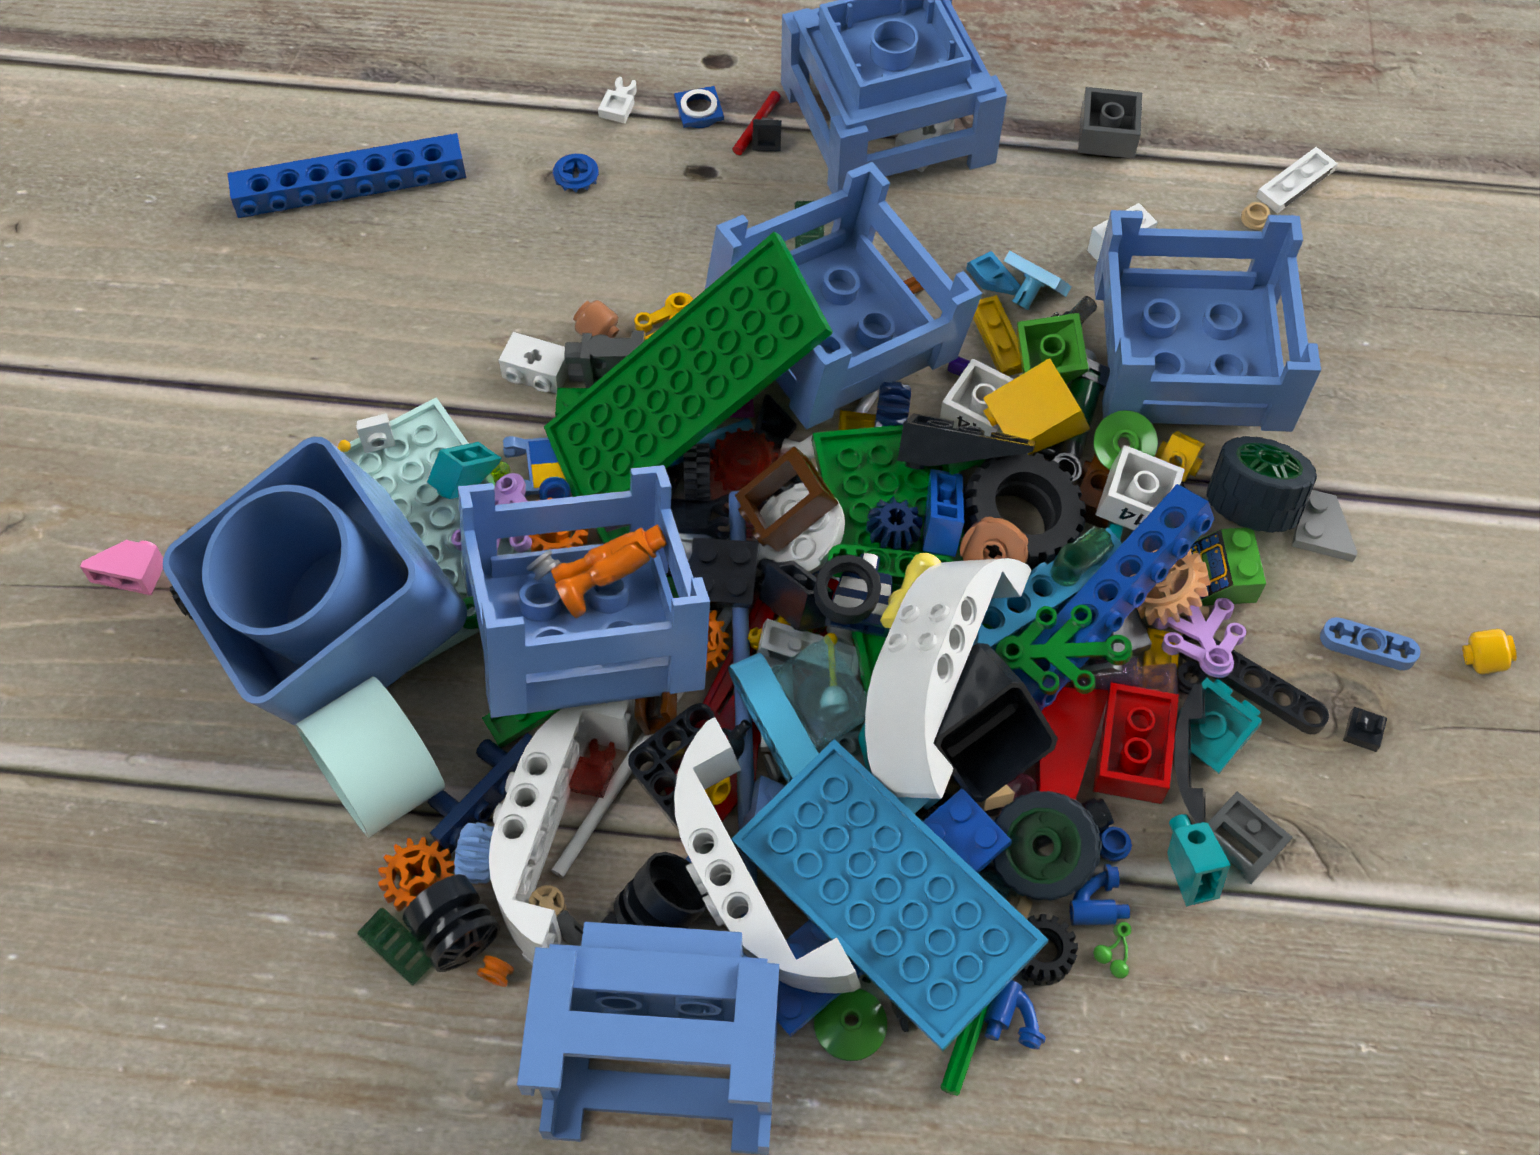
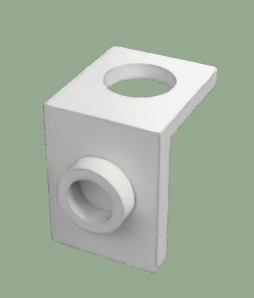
(375, 433)

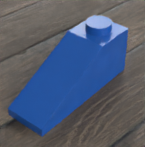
(943, 513)

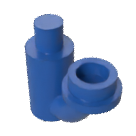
(1098, 912)
(1001, 1013)

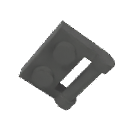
(1251, 829)

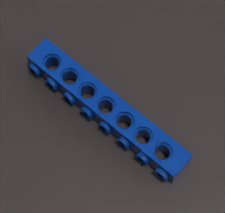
(346, 175)
(1113, 578)

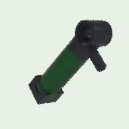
(1086, 393)

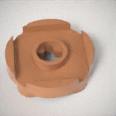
(994, 532)

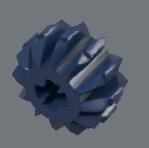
(892, 404)
(894, 524)

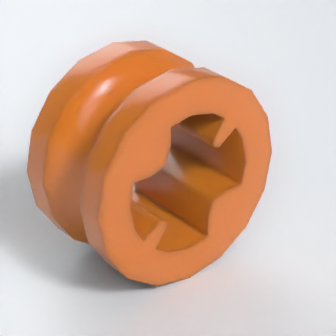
(495, 971)

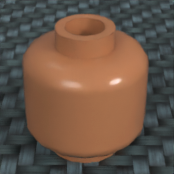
(596, 319)

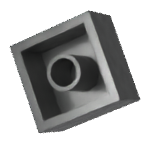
(1110, 122)

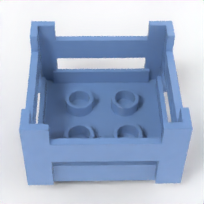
(887, 73)
(873, 315)
(1205, 340)
(633, 631)
(657, 1001)

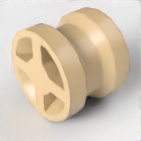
(548, 897)

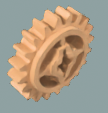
(1178, 591)

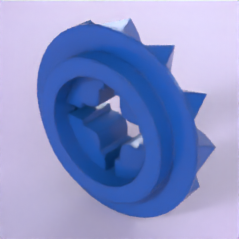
(565, 168)

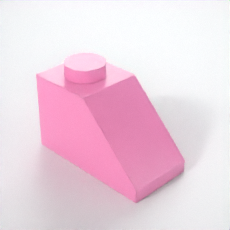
(126, 566)

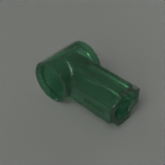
(1080, 556)

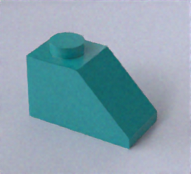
(461, 467)

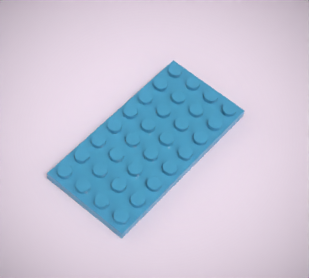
(890, 893)

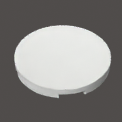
(811, 546)

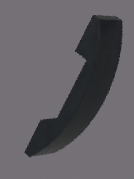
(1191, 713)

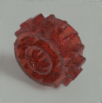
(737, 446)

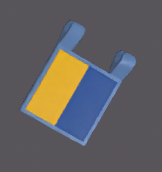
(540, 460)

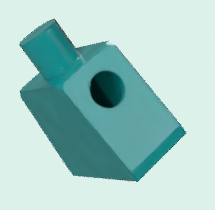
(1196, 860)

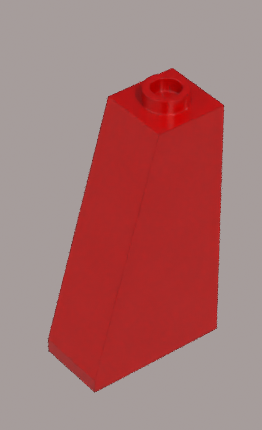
(1075, 723)

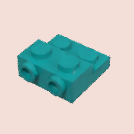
(1225, 728)

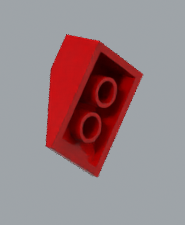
(1136, 743)

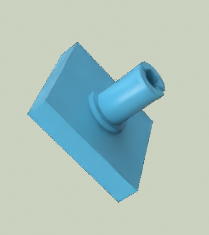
(1034, 279)

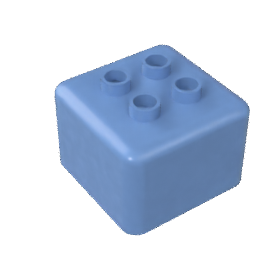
(312, 584)

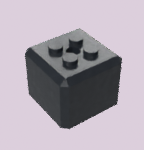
(991, 726)

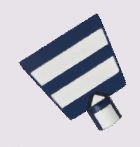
(852, 593)

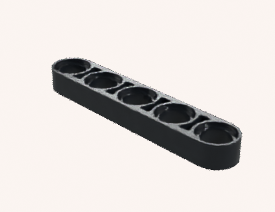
(1264, 694)

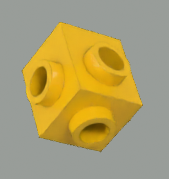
(1184, 447)

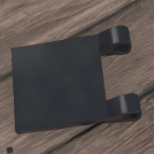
(695, 516)

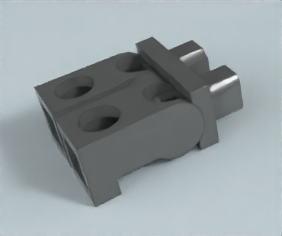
(597, 355)

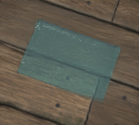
(822, 692)

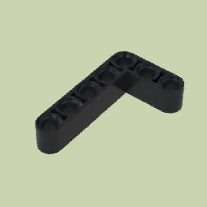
(665, 760)

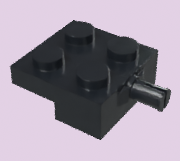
(727, 570)

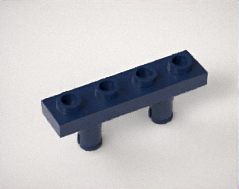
(482, 799)

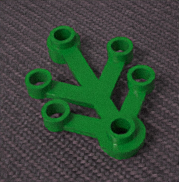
(1057, 650)

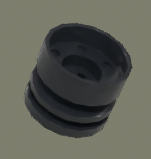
(660, 895)
(451, 922)

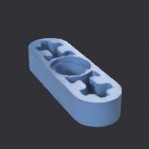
(1382, 637)

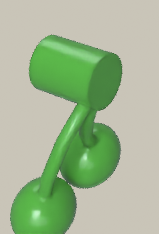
(1104, 955)

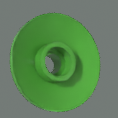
(1126, 425)
(855, 1041)

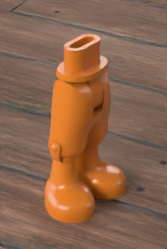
(605, 565)

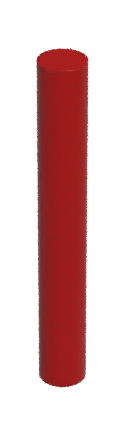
(763, 112)

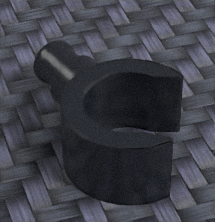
(736, 737)

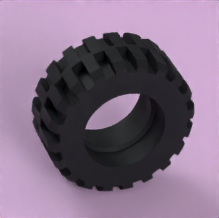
(1042, 486)

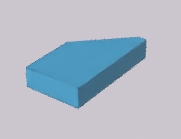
(992, 274)

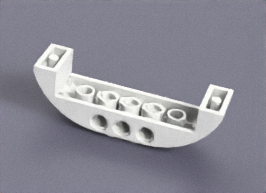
(923, 666)
(534, 809)
(701, 831)

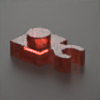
(593, 773)

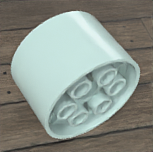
(371, 756)

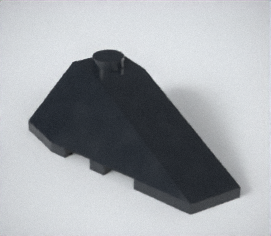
(936, 442)

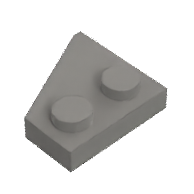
(1324, 528)

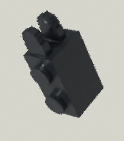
(790, 593)

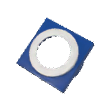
(699, 119)

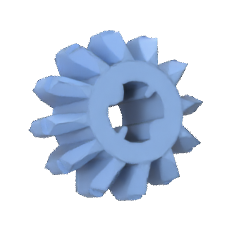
(473, 852)

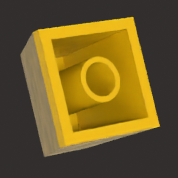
(1036, 407)

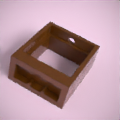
(798, 517)

